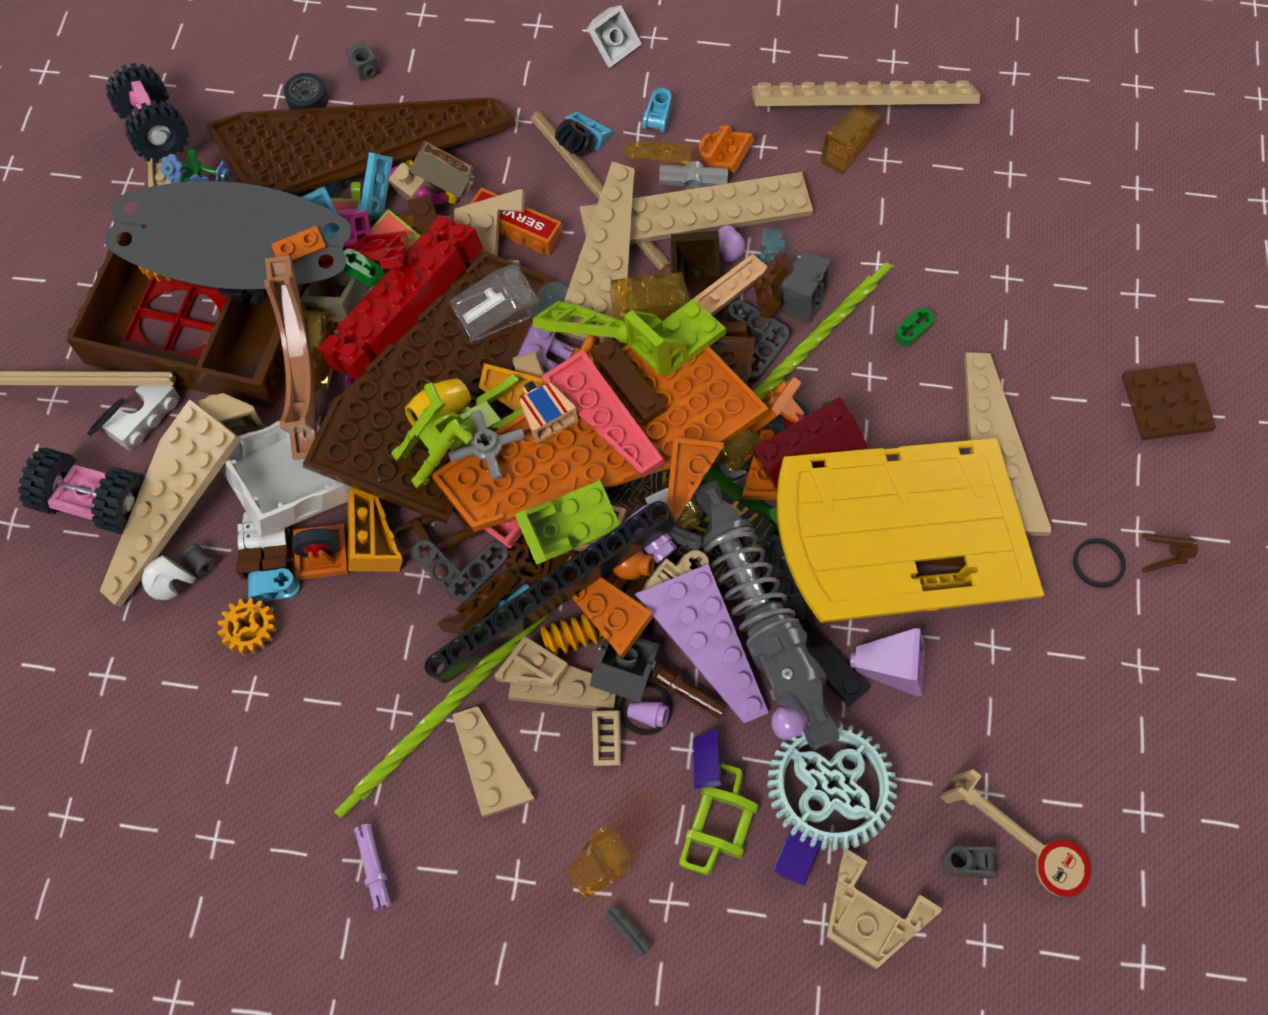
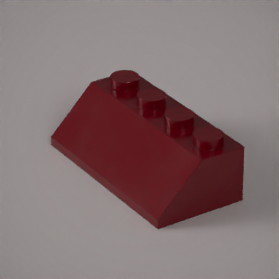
(823, 431)

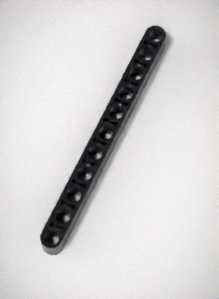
(537, 592)

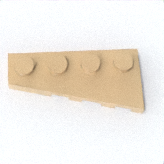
(570, 690)

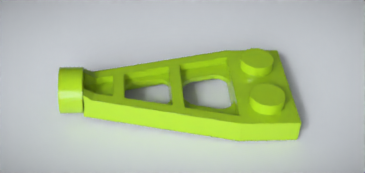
(558, 315)

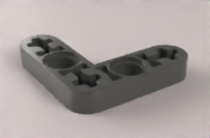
(766, 334)
(454, 575)

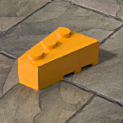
(368, 535)

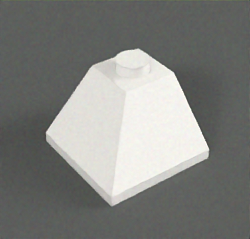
(613, 35)

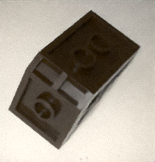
(698, 260)

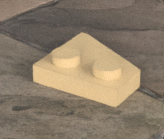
(531, 666)

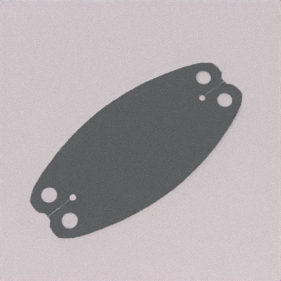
(221, 232)

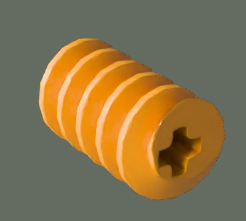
(569, 635)

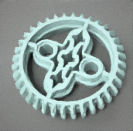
(841, 794)

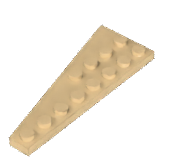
(605, 247)
(991, 418)

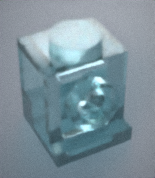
(771, 244)

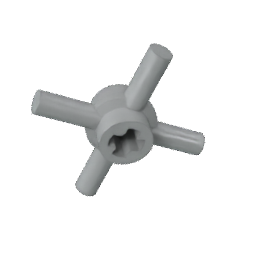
(486, 453)

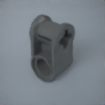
(976, 862)

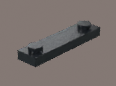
(839, 674)

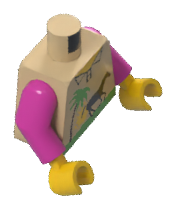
(413, 186)

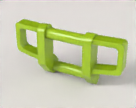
(719, 845)

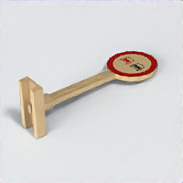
(1059, 864)

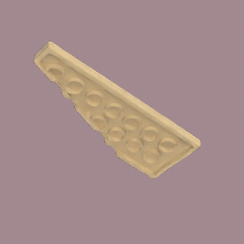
(177, 477)

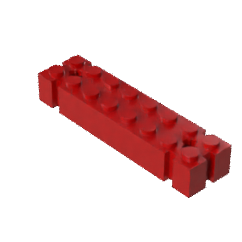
(401, 296)

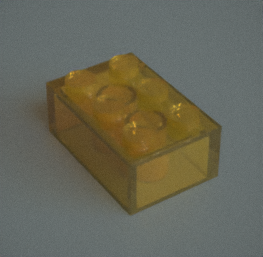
(649, 294)

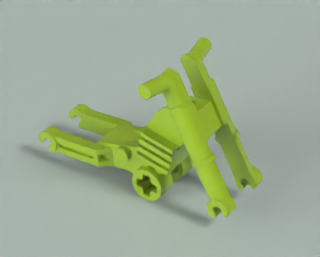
(452, 429)

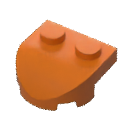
(725, 148)

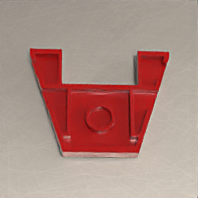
(385, 247)

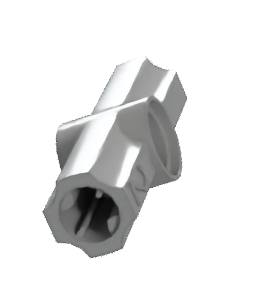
(692, 175)

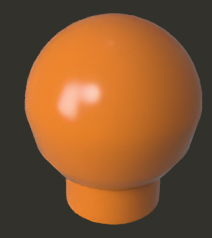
(635, 566)

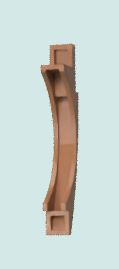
(300, 399)

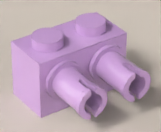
(542, 342)

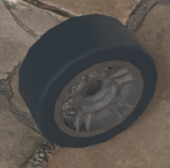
(305, 92)

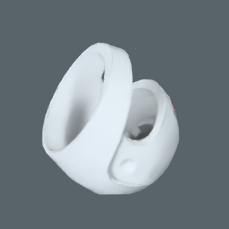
(159, 575)

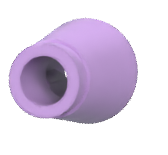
(649, 713)

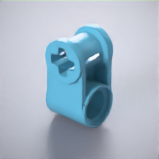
(658, 110)
(272, 585)

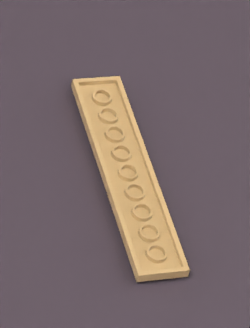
(872, 94)
(714, 207)

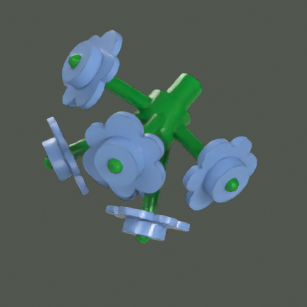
(192, 169)

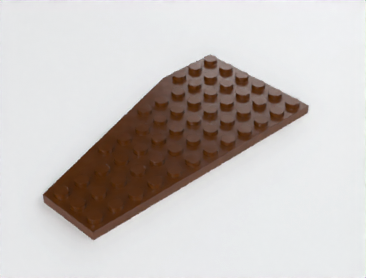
(371, 415)

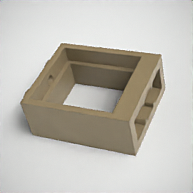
(340, 307)

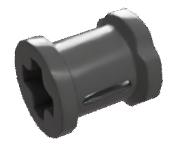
(198, 560)

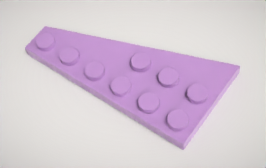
(702, 629)

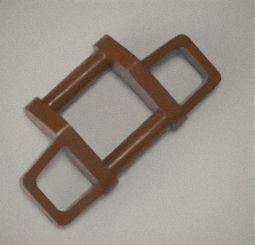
(418, 524)

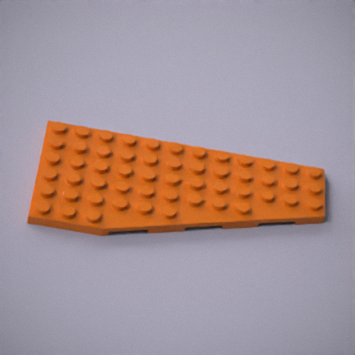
(701, 404)

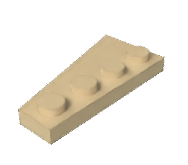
(490, 768)

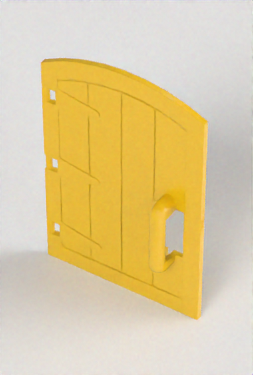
(866, 522)

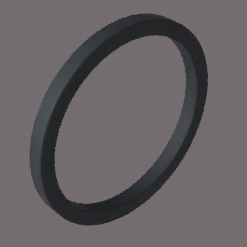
(105, 416)
(1087, 580)
(648, 732)

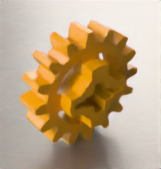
(242, 616)

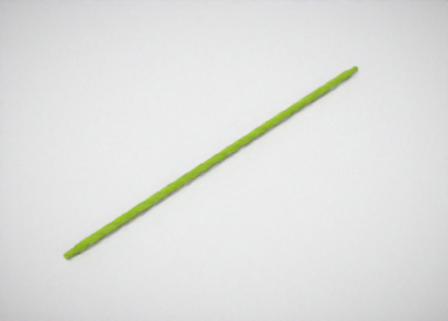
(487, 665)

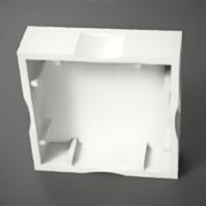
(275, 486)

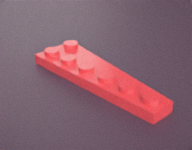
(604, 411)

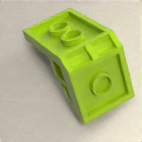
(675, 340)
(567, 522)

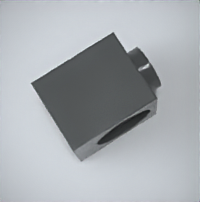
(362, 60)

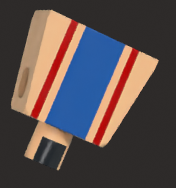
(546, 410)

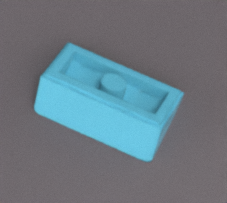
(599, 132)

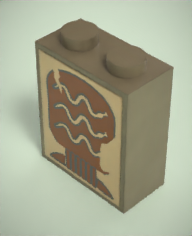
(442, 170)

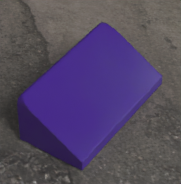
(707, 760)
(796, 858)

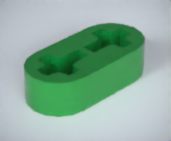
(361, 267)
(910, 323)

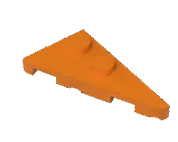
(688, 467)

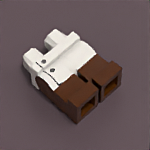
(259, 552)

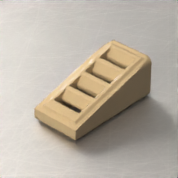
(606, 761)

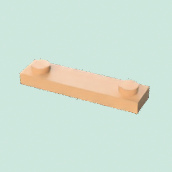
(731, 285)

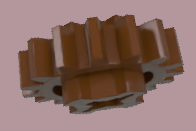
(524, 566)

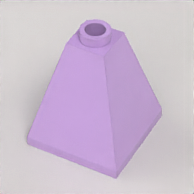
(893, 661)

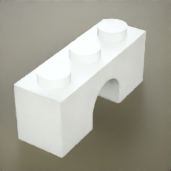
(132, 428)

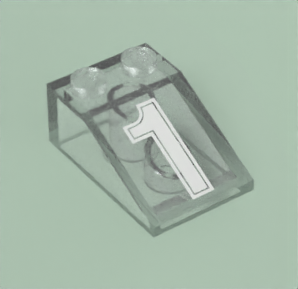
(495, 302)

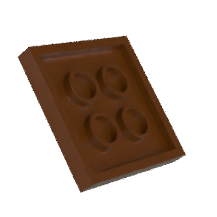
(1168, 401)

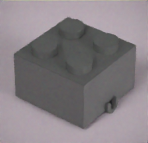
(806, 286)
(625, 675)

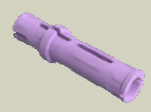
(375, 877)

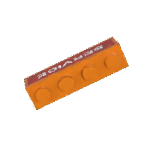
(527, 227)

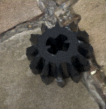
(574, 137)

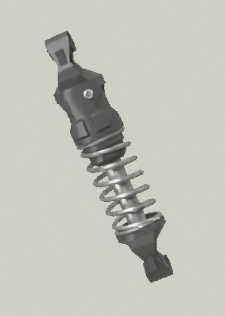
(773, 632)

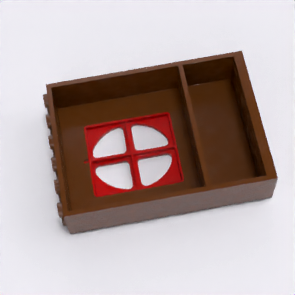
(239, 359)

